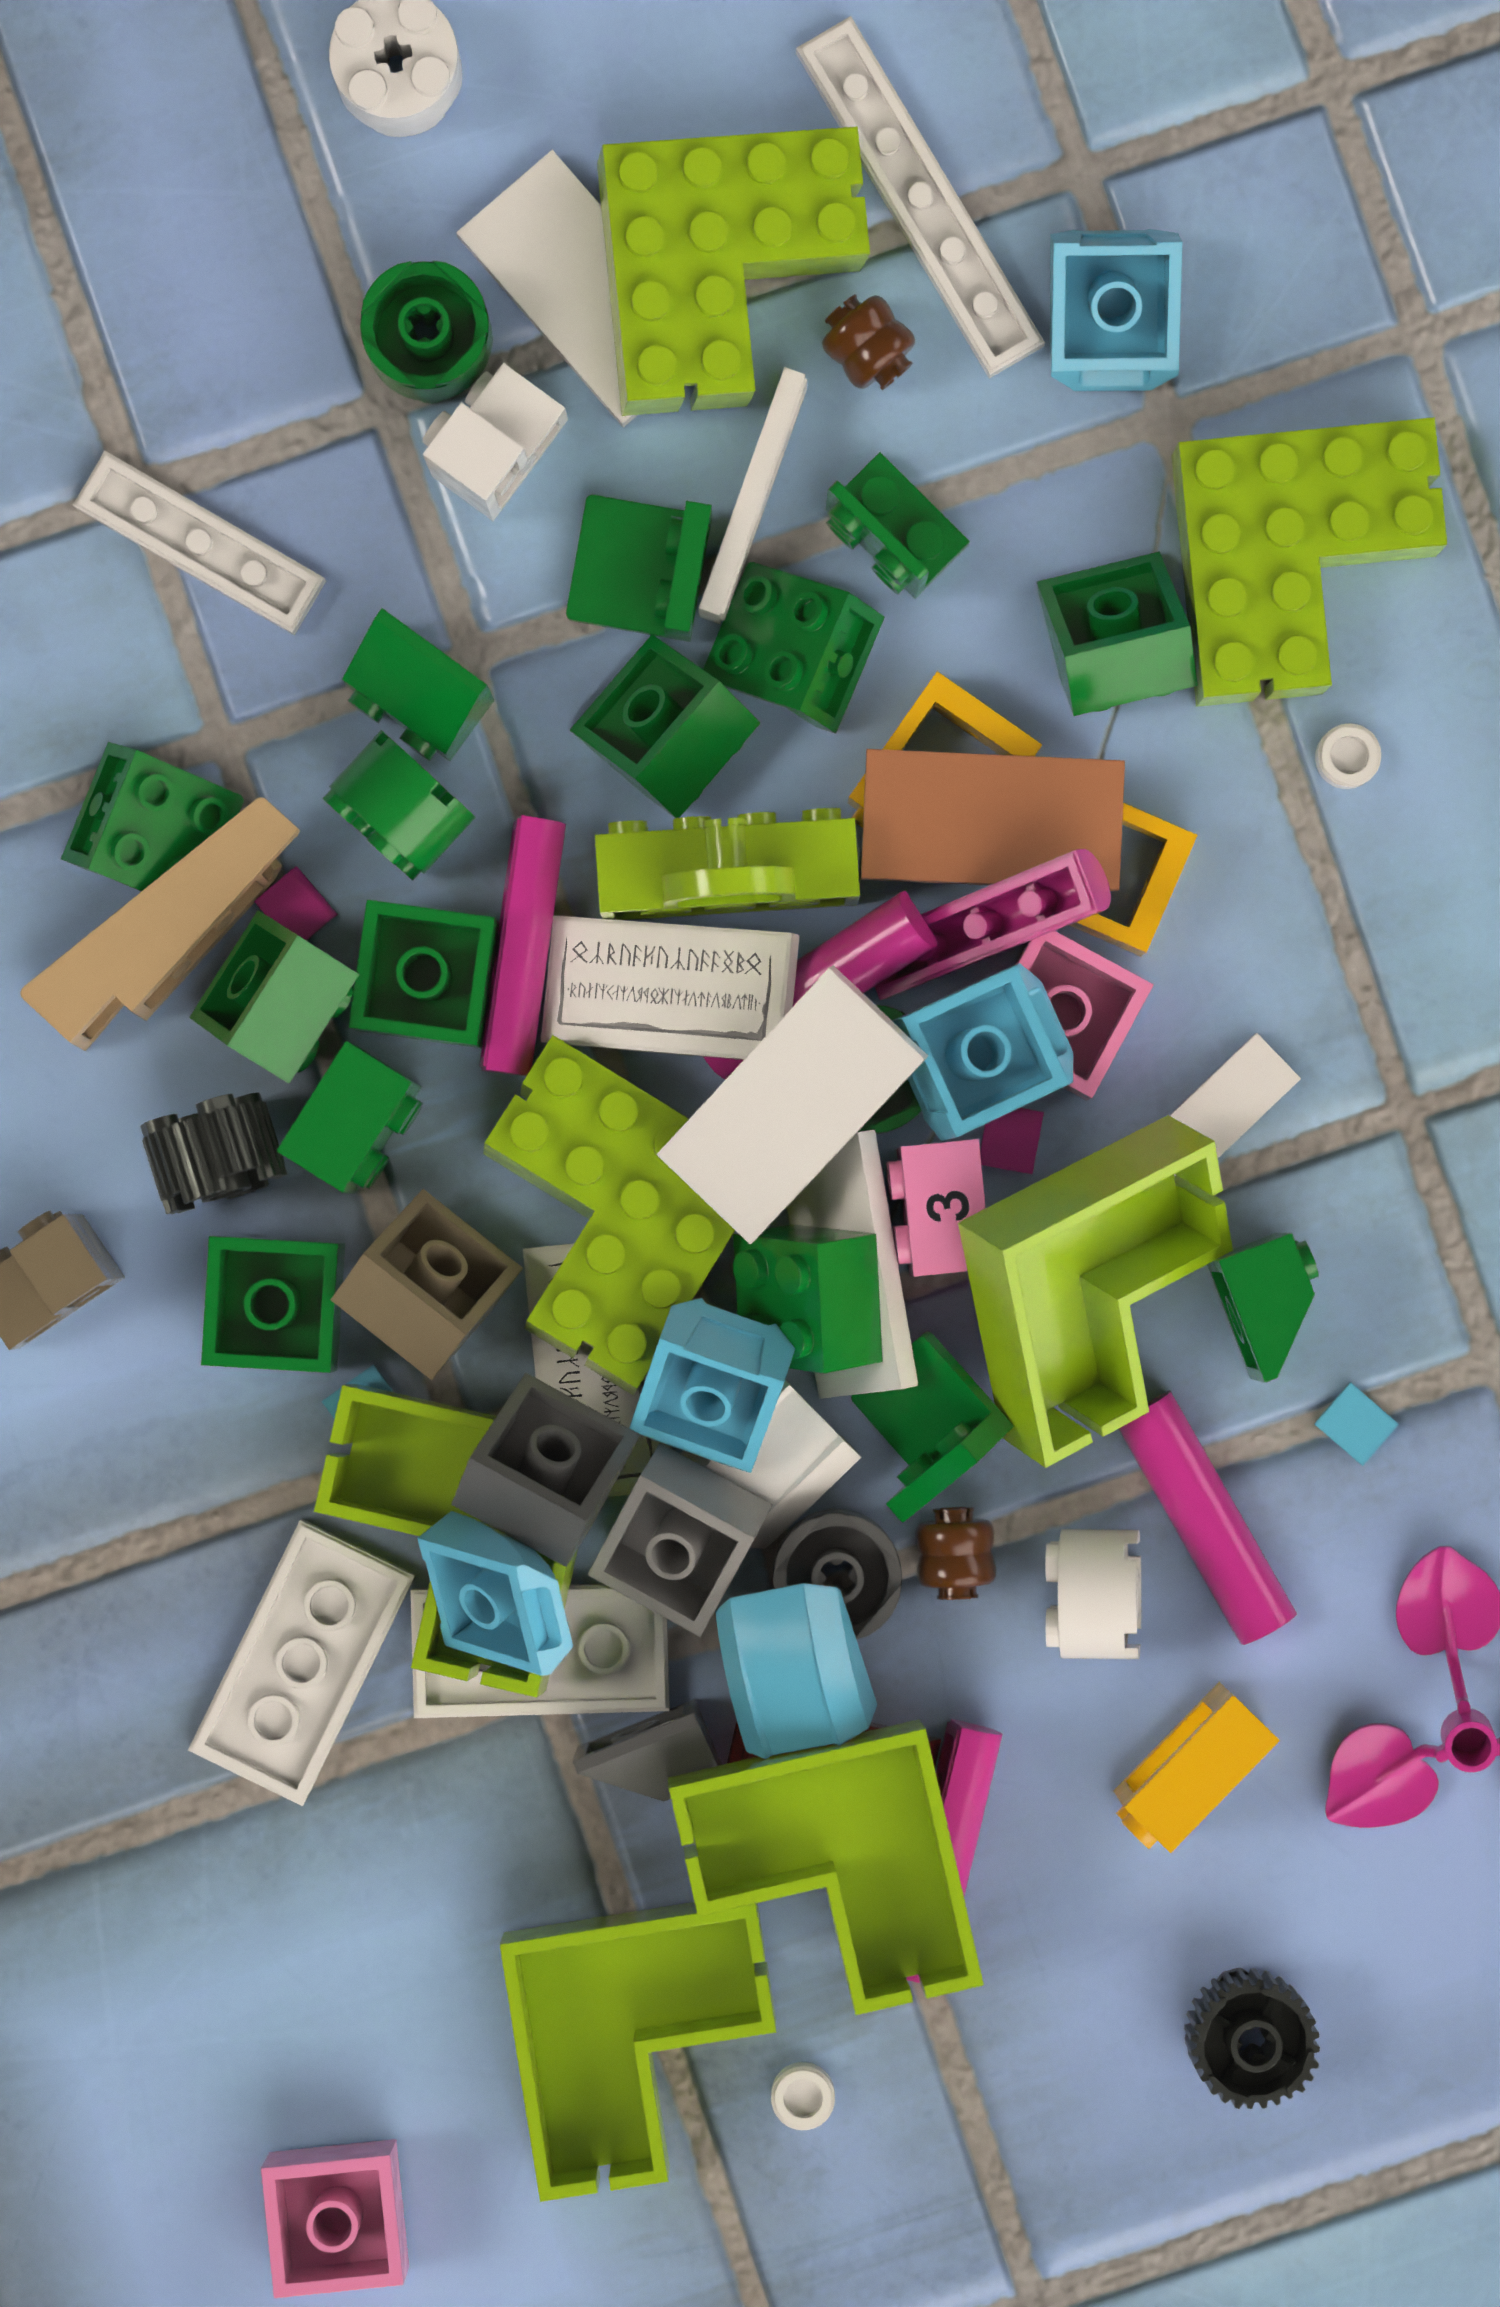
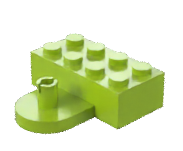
(727, 868)

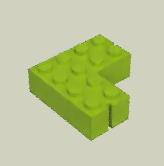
(695, 224)
(1265, 519)
(647, 1232)
(1066, 1263)
(403, 1479)
(845, 1820)
(594, 2007)

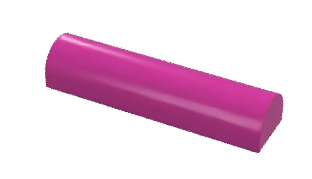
(1006, 917)
(522, 945)
(862, 952)
(1207, 1520)
(964, 1783)

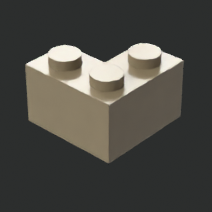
(51, 1275)

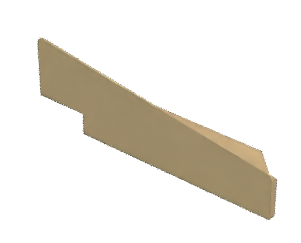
(163, 930)

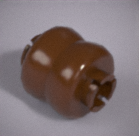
(868, 342)
(955, 1553)

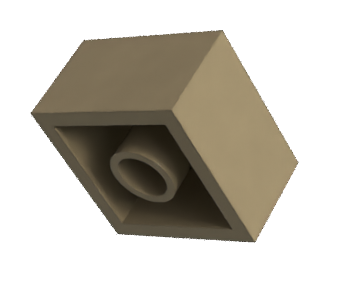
(426, 1284)

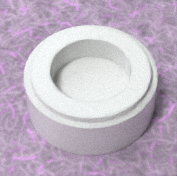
(1348, 756)
(802, 2096)

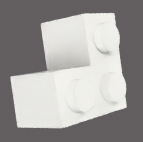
(494, 443)

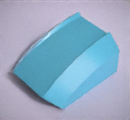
(1115, 308)
(987, 1051)
(713, 1384)
(495, 1595)
(794, 1669)

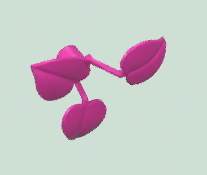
(1375, 1770)

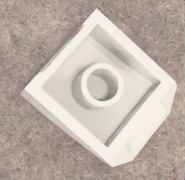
(794, 1464)

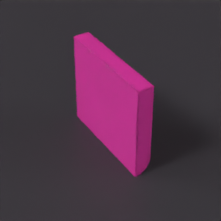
(296, 904)
(1012, 1141)

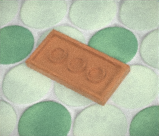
(986, 815)

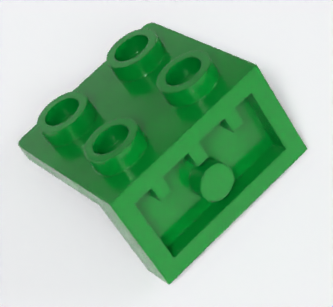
(894, 525)
(639, 566)
(794, 644)
(144, 817)
(934, 1426)

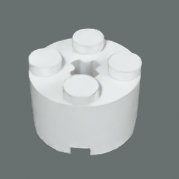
(359, 61)
(1095, 1594)

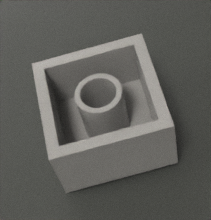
(679, 1539)

